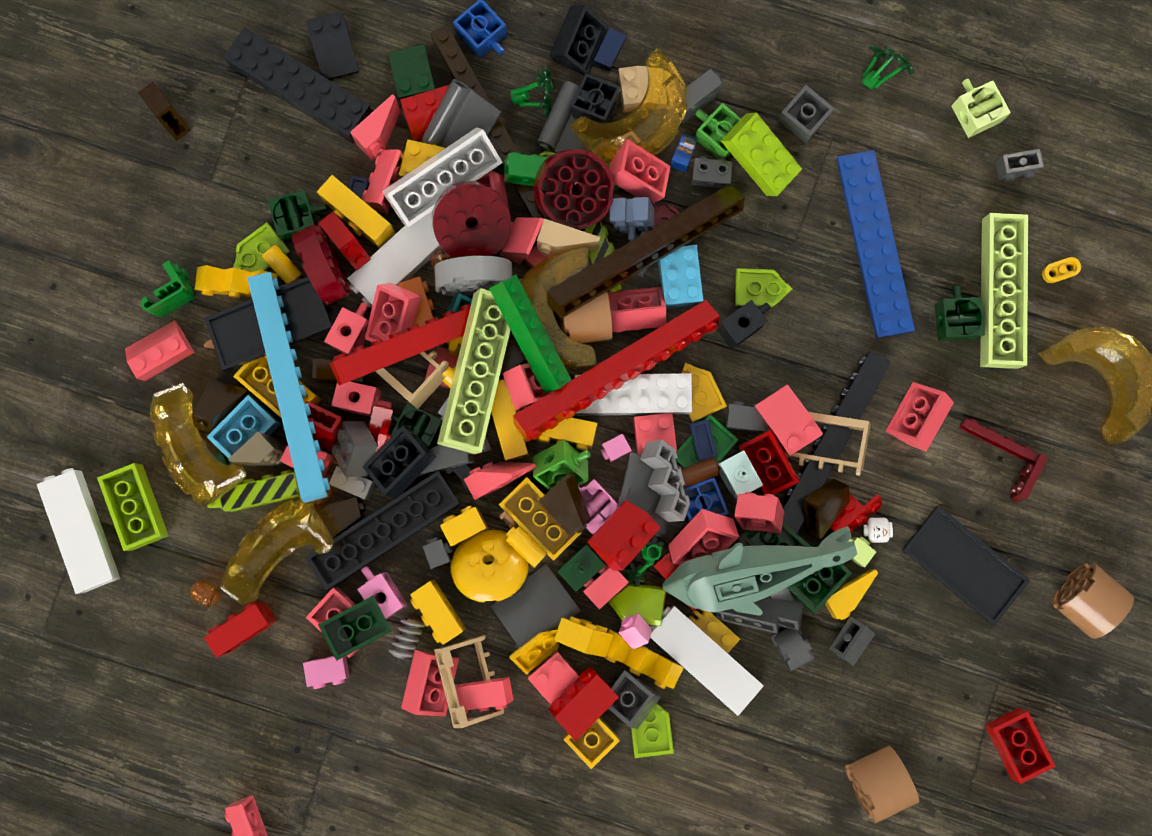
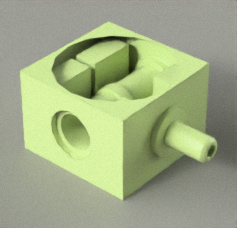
(980, 108)

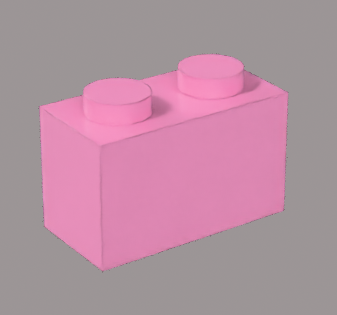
(325, 670)

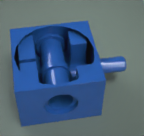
(481, 29)
(705, 496)

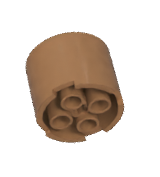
(589, 322)
(1093, 600)
(882, 784)

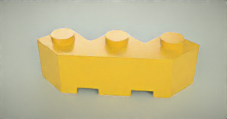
(225, 281)
(644, 661)

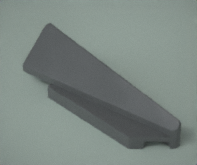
(451, 458)
(775, 614)

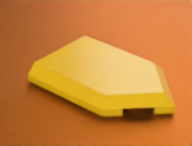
(705, 393)
(535, 651)

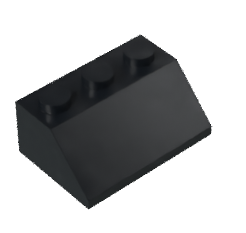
(579, 39)
(399, 462)

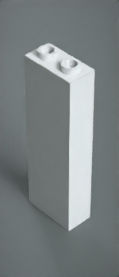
(396, 259)
(78, 530)
(705, 660)

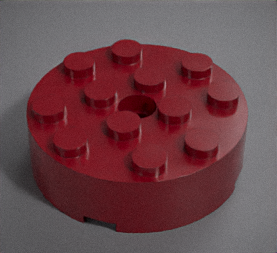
(555, 183)
(466, 201)
(321, 264)

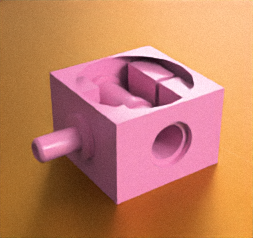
(599, 505)
(382, 583)

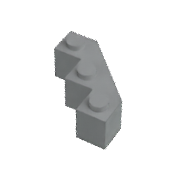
(666, 480)

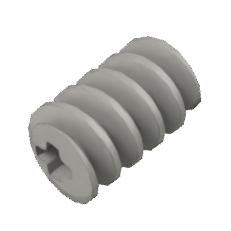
(406, 638)

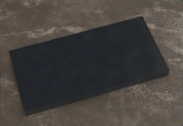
(237, 330)
(965, 565)

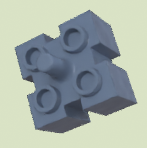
(631, 215)

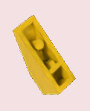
(849, 595)

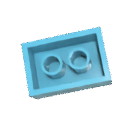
(681, 278)
(241, 425)

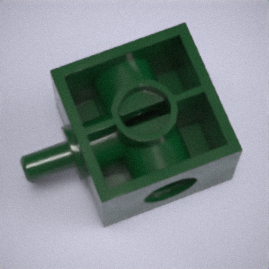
(293, 213)
(959, 318)
(419, 422)
(581, 568)

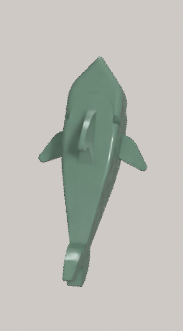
(751, 573)

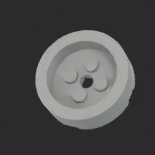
(470, 274)

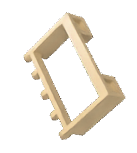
(426, 388)
(855, 424)
(444, 662)

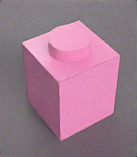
(615, 448)
(635, 631)

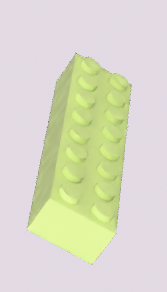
(1004, 290)
(475, 376)

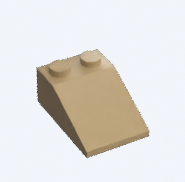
(633, 86)
(558, 238)

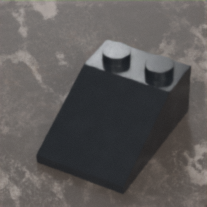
(332, 45)

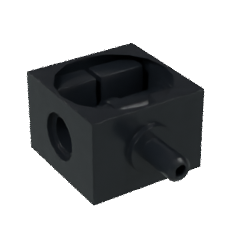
(596, 99)
(749, 316)

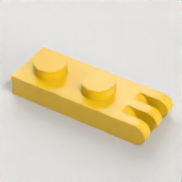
(715, 630)

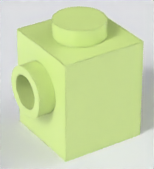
(864, 551)

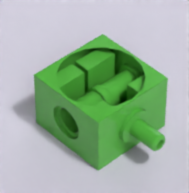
(715, 129)
(559, 461)

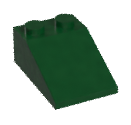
(411, 71)
(786, 538)
(819, 586)
(354, 628)

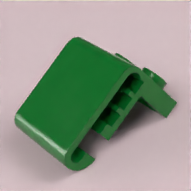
(172, 294)

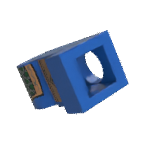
(683, 152)

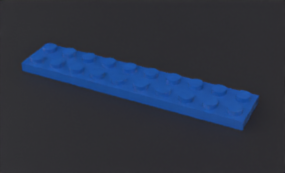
(875, 244)

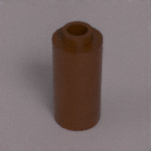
(700, 472)

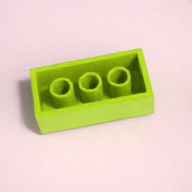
(761, 154)
(132, 507)

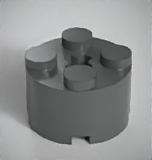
(792, 648)

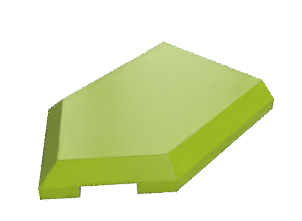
(254, 246)
(759, 286)
(644, 600)
(653, 735)

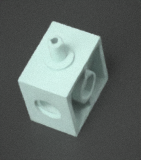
(739, 475)

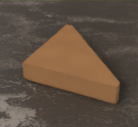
(509, 521)

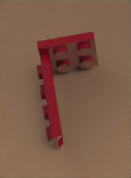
(1028, 473)

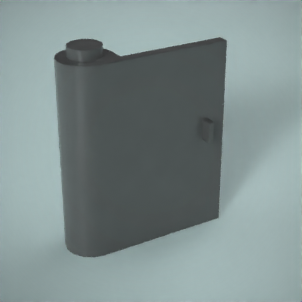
(459, 114)
(556, 132)
(637, 492)
(535, 607)

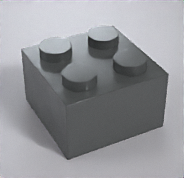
(805, 114)
(354, 448)
(634, 699)

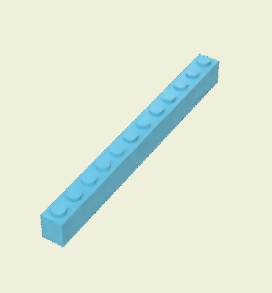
(287, 387)

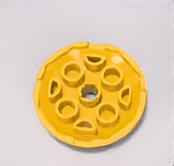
(490, 581)

